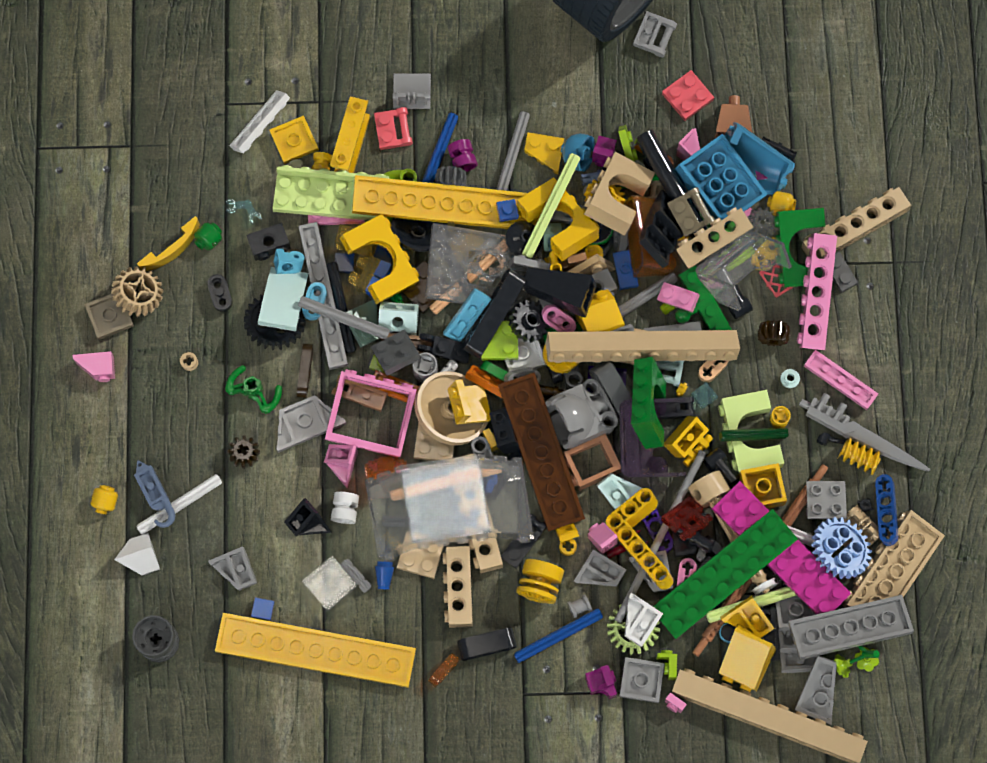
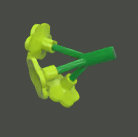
(865, 659)

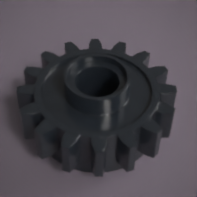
(527, 321)

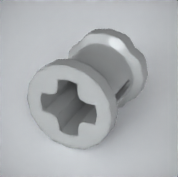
(579, 606)

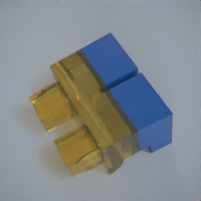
(373, 271)

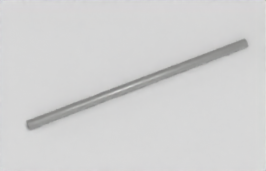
(661, 533)

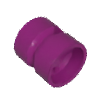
(462, 154)

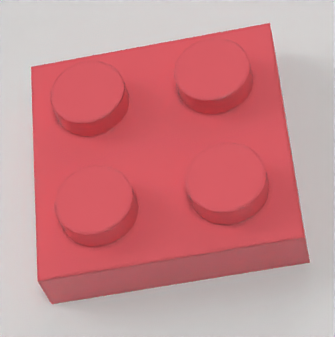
(688, 95)

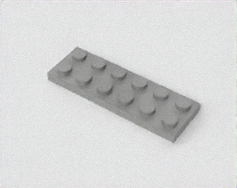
(850, 627)

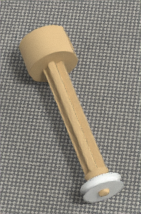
(708, 492)

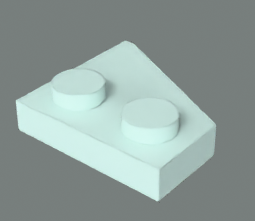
(617, 490)

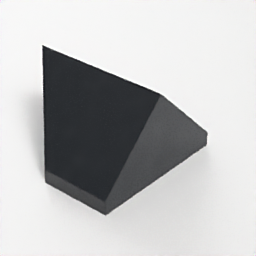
(306, 520)

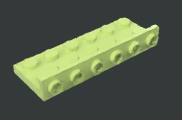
(317, 192)

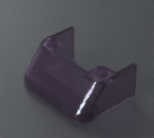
(635, 459)

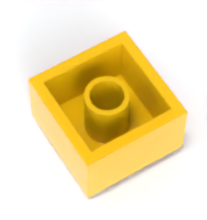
(765, 484)

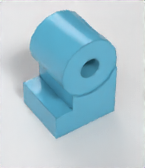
(288, 262)

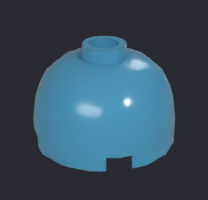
(580, 145)

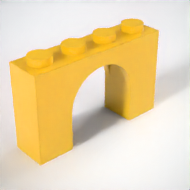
(378, 232)
(572, 239)

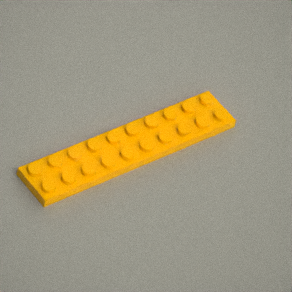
(431, 202)
(315, 650)

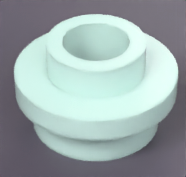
(790, 384)

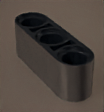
(487, 644)

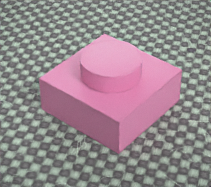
(675, 703)

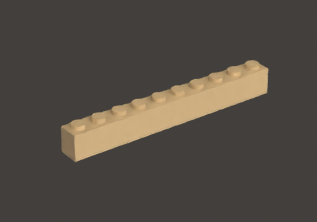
(632, 345)
(769, 717)

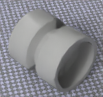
(425, 367)

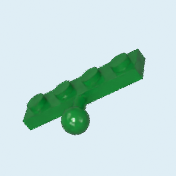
(705, 305)

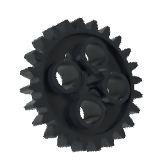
(269, 335)

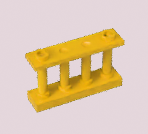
(351, 136)

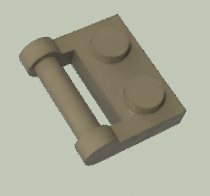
(684, 214)

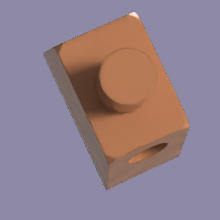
(733, 113)

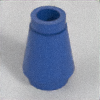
(384, 574)

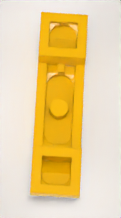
(152, 262)

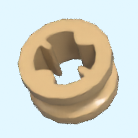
(184, 358)

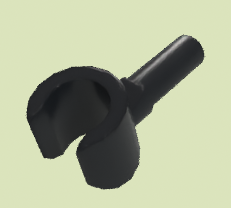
(825, 437)

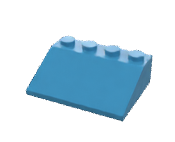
(721, 178)

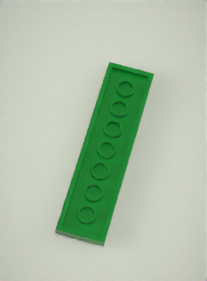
(725, 573)

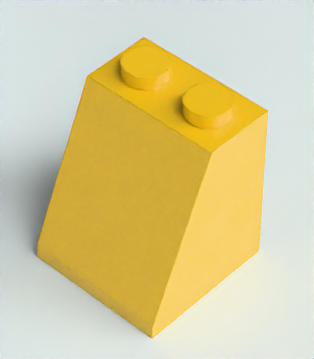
(746, 660)

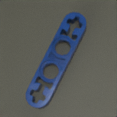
(889, 509)

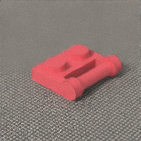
(386, 129)

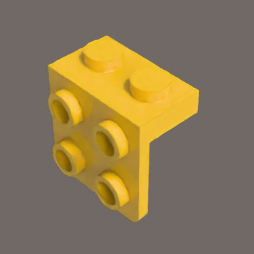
(468, 403)

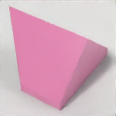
(688, 145)
(341, 461)

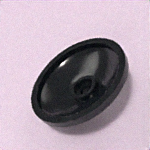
(413, 233)

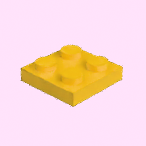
(293, 139)

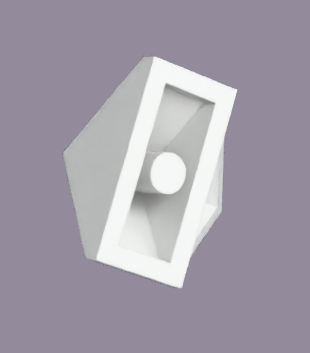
(139, 555)

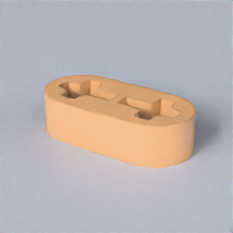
(717, 369)

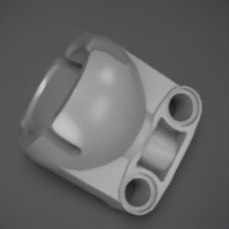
(581, 414)

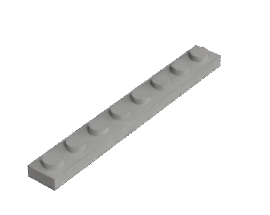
(318, 273)

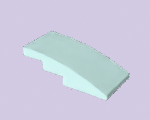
(281, 300)

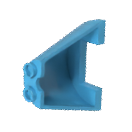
(760, 157)

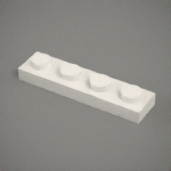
(259, 122)

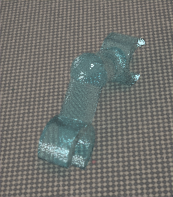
(244, 204)

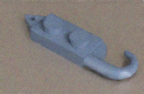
(154, 492)

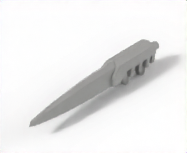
(840, 424)

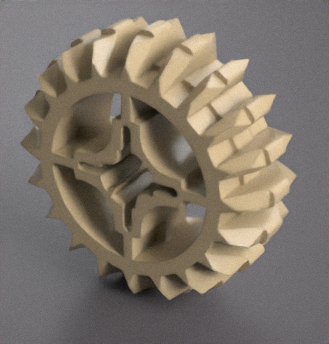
(152, 293)

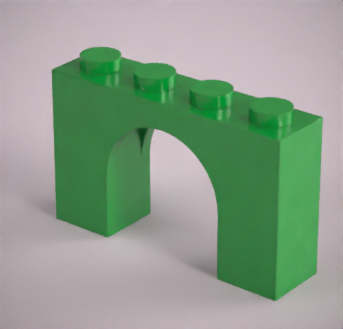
(787, 225)
(647, 386)

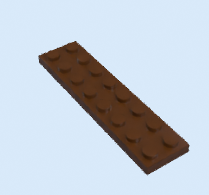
(541, 452)

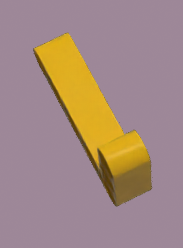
(634, 543)

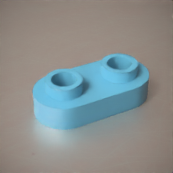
(321, 298)

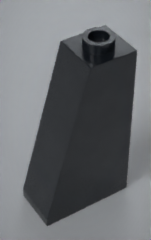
(563, 289)

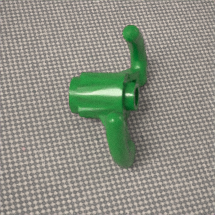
(252, 389)

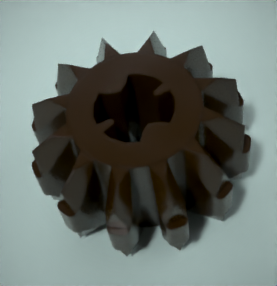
(774, 333)
(248, 446)

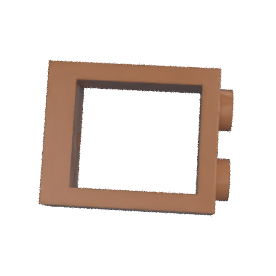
(615, 467)

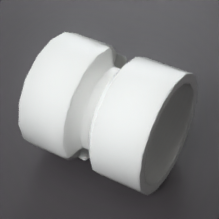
(344, 507)

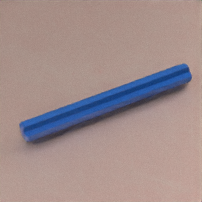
(440, 148)
(558, 635)

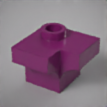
(603, 149)
(602, 681)

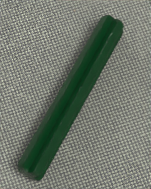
(753, 434)

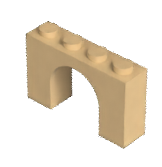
(603, 206)

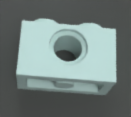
(407, 312)

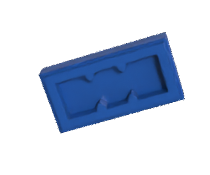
(624, 270)

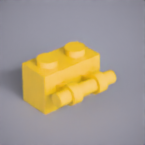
(686, 437)

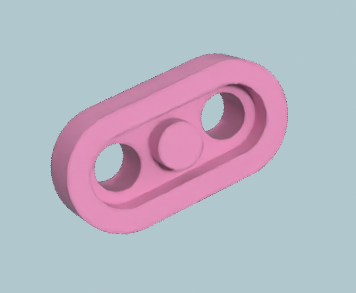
(558, 318)

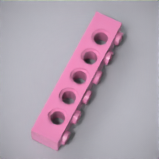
(828, 244)

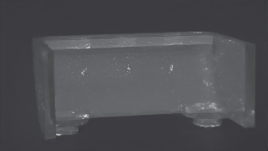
(736, 261)

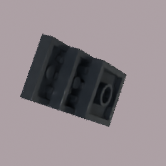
(660, 230)

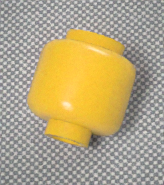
(781, 202)
(104, 499)

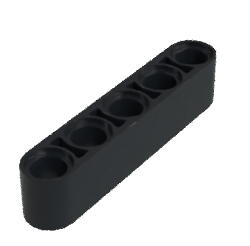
(494, 313)

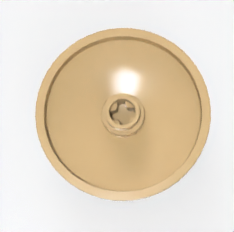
(436, 413)

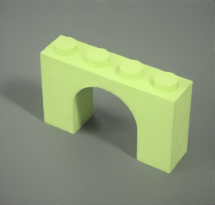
(736, 409)

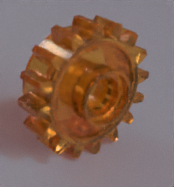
(381, 465)

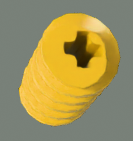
(860, 456)

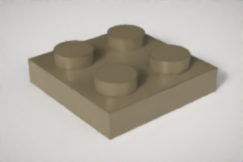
(107, 317)

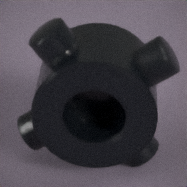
(865, 505)

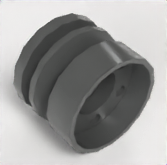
(148, 631)

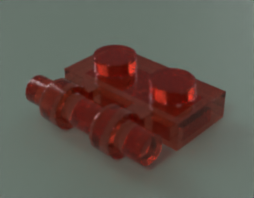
(682, 514)

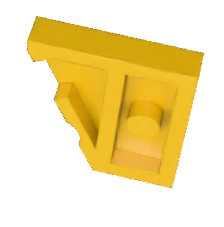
(545, 149)
(749, 618)

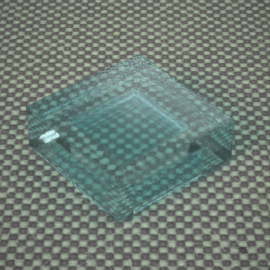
(704, 395)

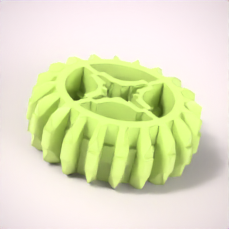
(615, 626)

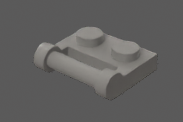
(649, 30)

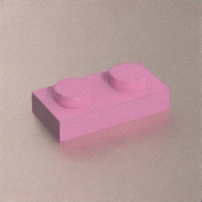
(678, 297)

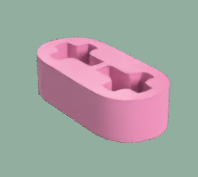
(681, 571)

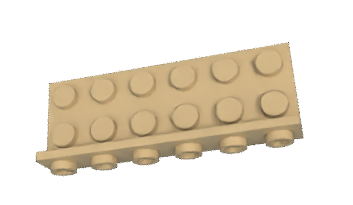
(897, 565)

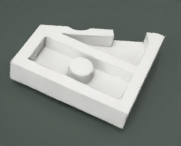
(640, 620)

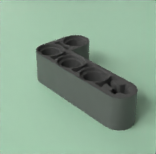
(611, 383)

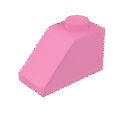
(97, 365)
(602, 537)

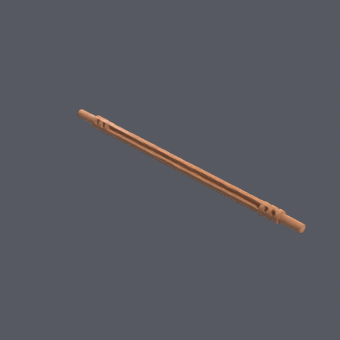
(789, 518)

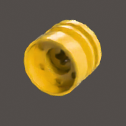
(540, 581)

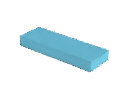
(467, 315)

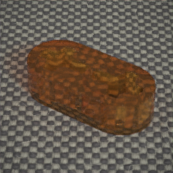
(443, 670)

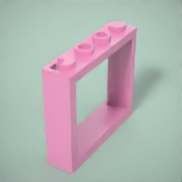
(386, 384)

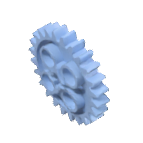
(830, 537)

